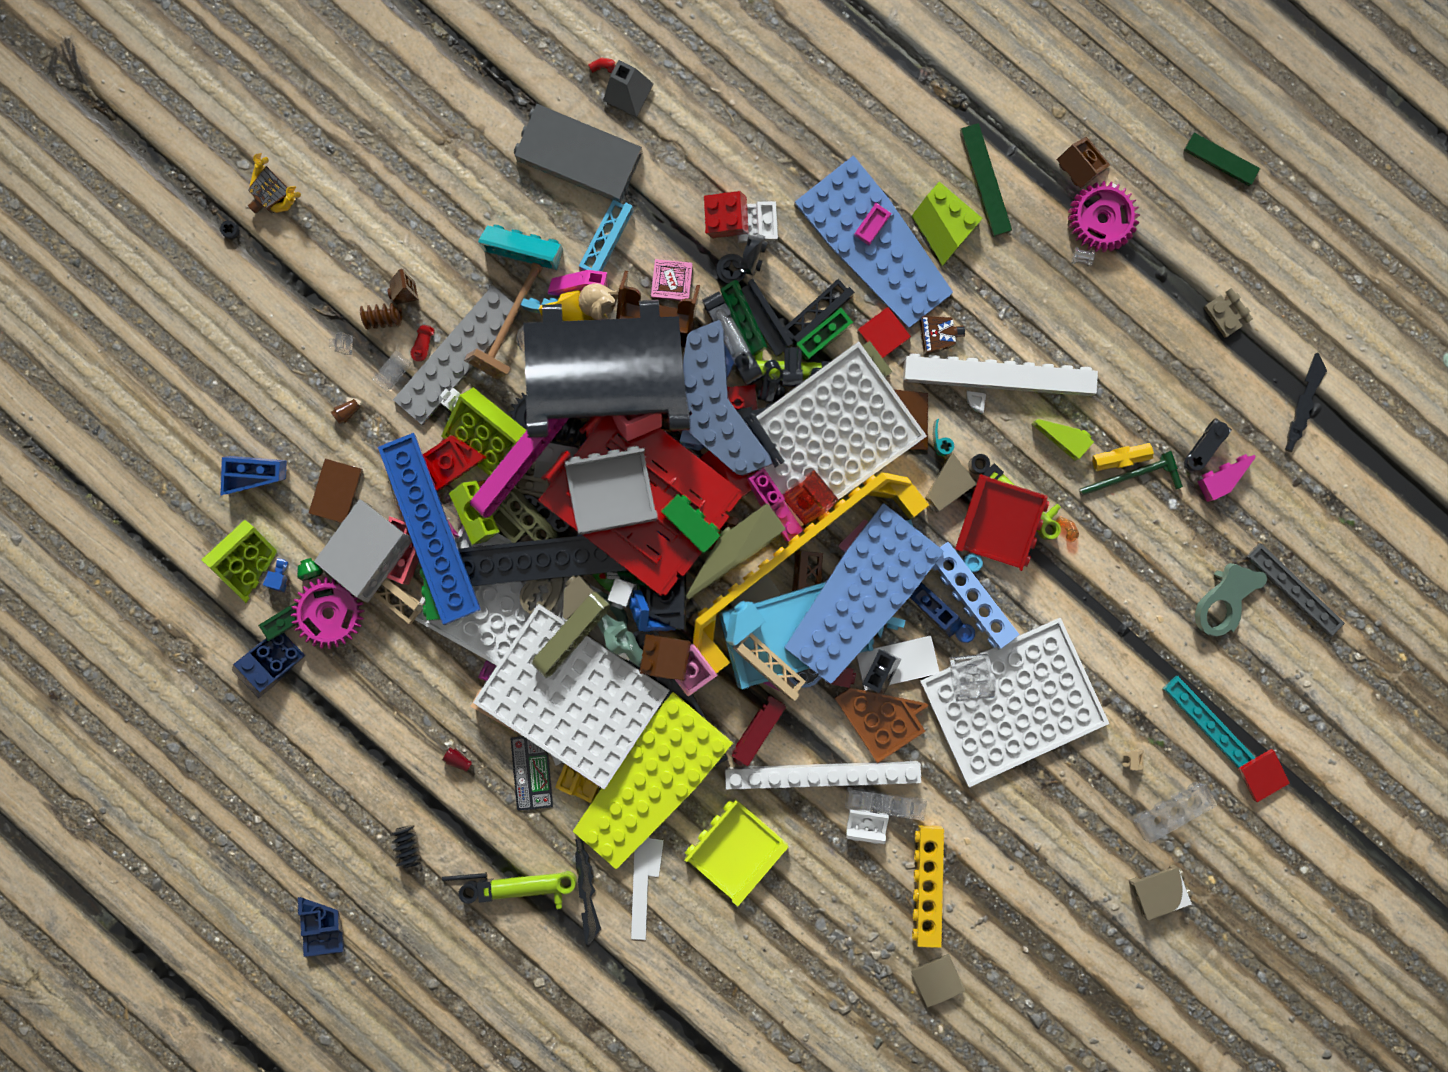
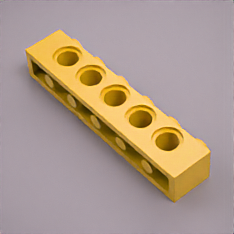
(933, 936)

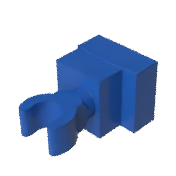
(276, 579)

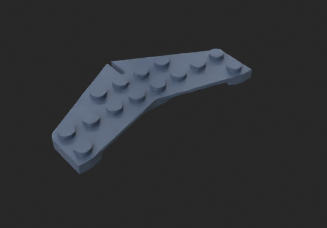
(713, 416)

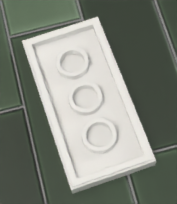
(916, 658)

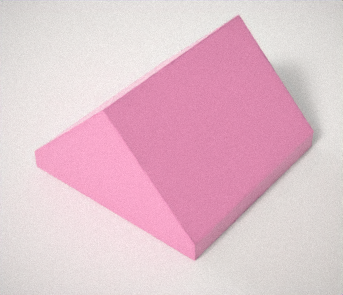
(697, 672)

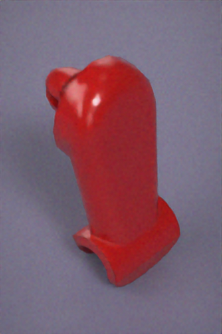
(421, 346)

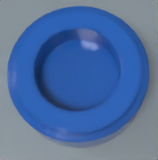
(965, 633)

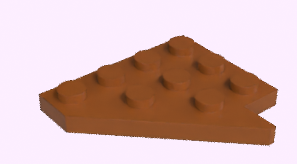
(881, 720)

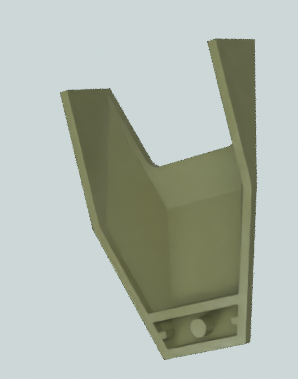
(737, 546)

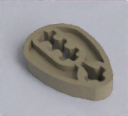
(549, 599)

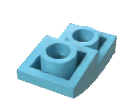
(533, 304)

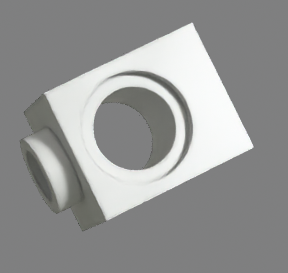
(621, 593)

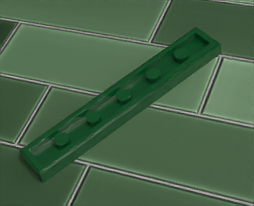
(986, 180)

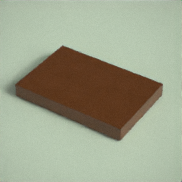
(335, 490)

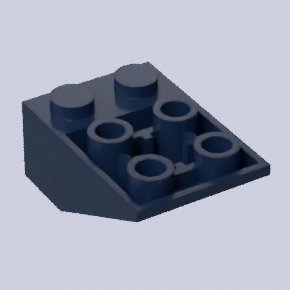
(267, 664)

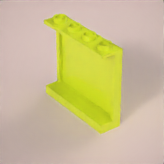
(736, 851)

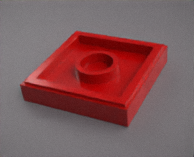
(884, 332)
(1264, 775)

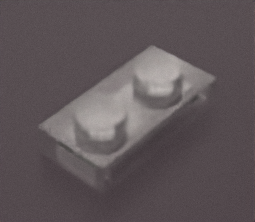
(391, 371)

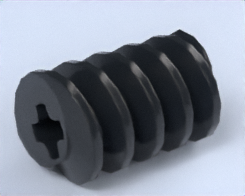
(571, 429)
(405, 846)

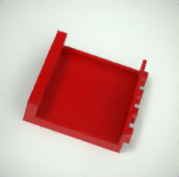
(1002, 522)

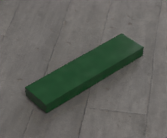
(1221, 159)
(743, 317)
(283, 620)

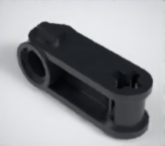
(1207, 445)

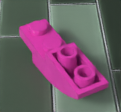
(767, 492)

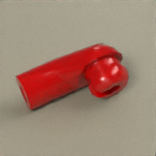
(602, 63)

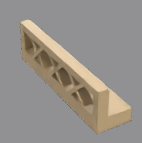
(403, 596)
(767, 671)

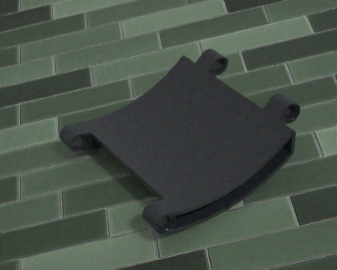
(604, 368)

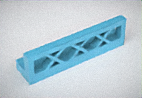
(610, 239)

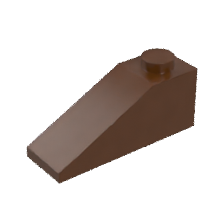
(402, 288)

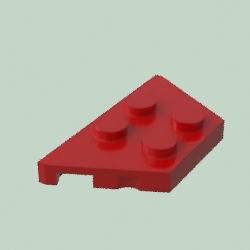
(451, 460)

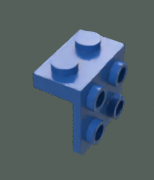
(641, 614)

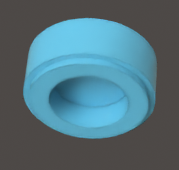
(973, 562)

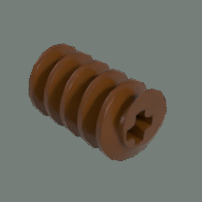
(381, 316)

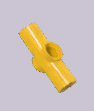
(1122, 457)

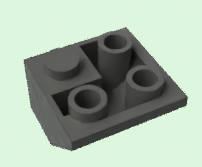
(627, 89)

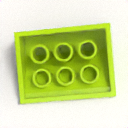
(483, 428)

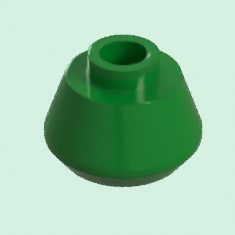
(308, 570)

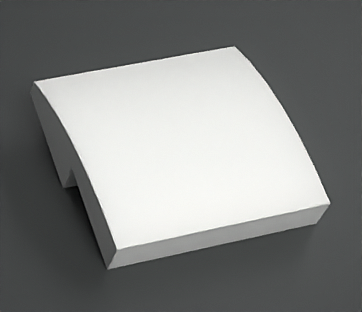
(762, 221)

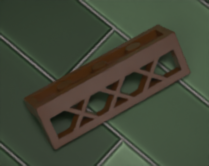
(801, 566)

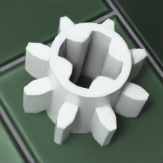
(450, 398)

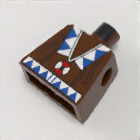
(938, 333)

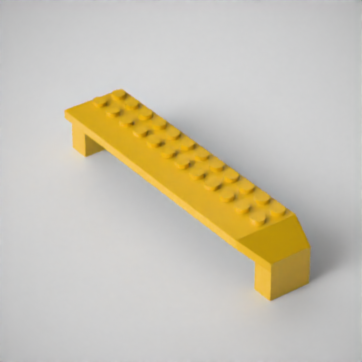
(884, 486)

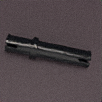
(764, 439)

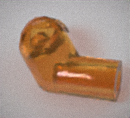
(1070, 527)

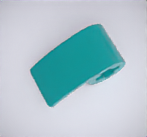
(938, 442)

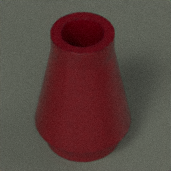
(456, 759)

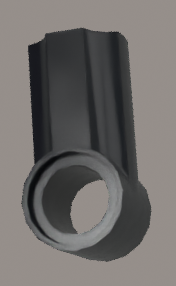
(792, 367)
(771, 382)

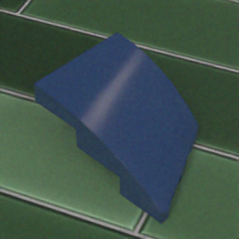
(320, 929)

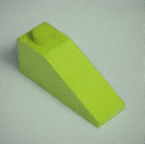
(1068, 439)

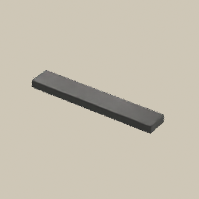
(1295, 589)

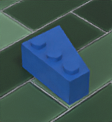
(248, 472)

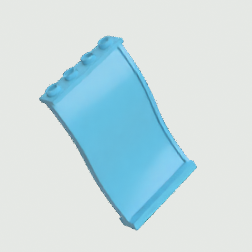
(782, 618)

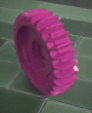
(1109, 204)
(313, 608)

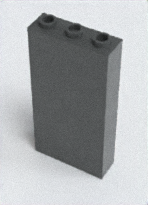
(578, 153)

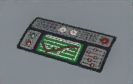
(531, 775)

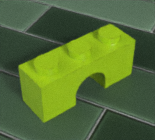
(477, 527)

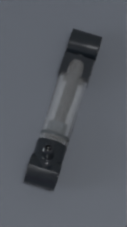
(734, 342)

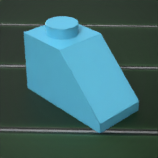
(743, 622)

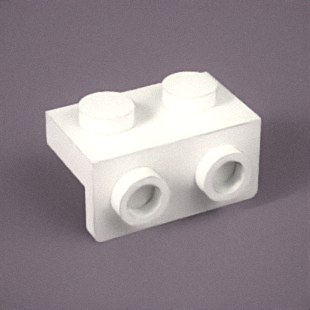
(866, 827)

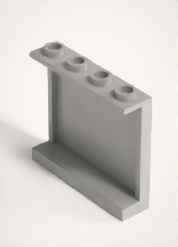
(610, 490)
(363, 551)

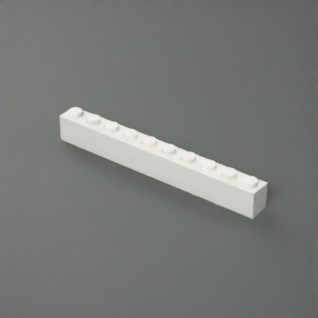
(999, 375)
(823, 775)

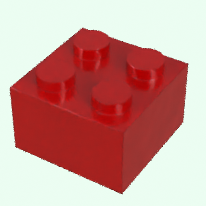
(726, 214)

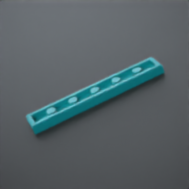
(1208, 722)

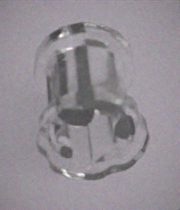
(1083, 256)

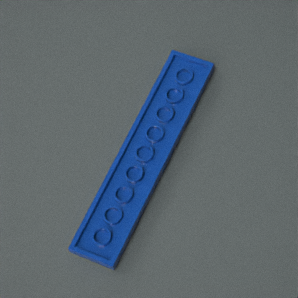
(429, 529)

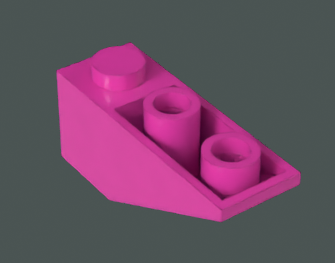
(576, 281)
(1223, 481)

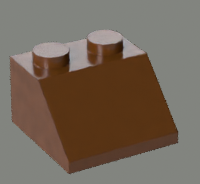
(1082, 162)
(665, 657)

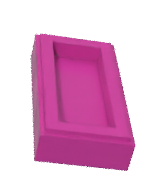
(872, 224)

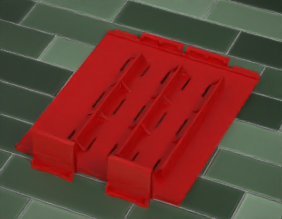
(629, 543)

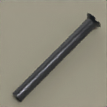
(465, 877)

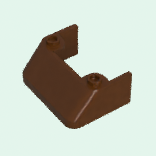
(629, 307)

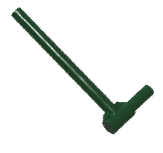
(1166, 462)

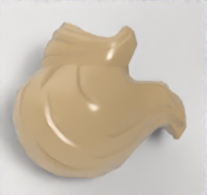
(597, 300)

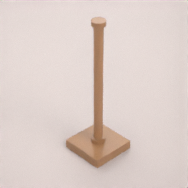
(487, 362)

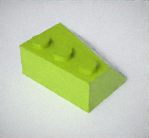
(945, 221)
(241, 559)

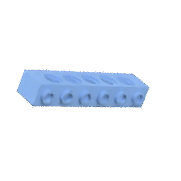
(1007, 631)

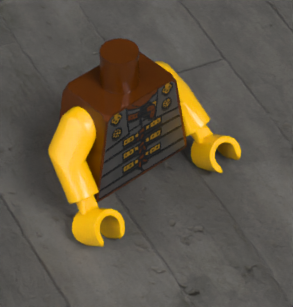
(269, 189)

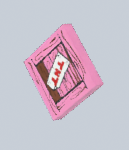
(671, 280)

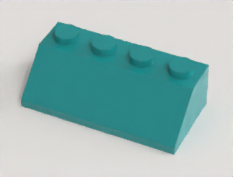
(521, 247)

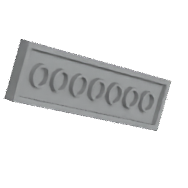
(447, 364)

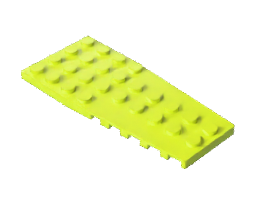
(652, 780)

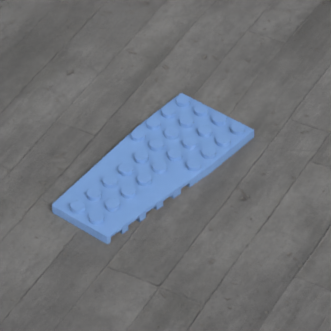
(894, 262)
(863, 593)

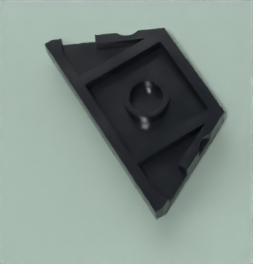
(670, 607)

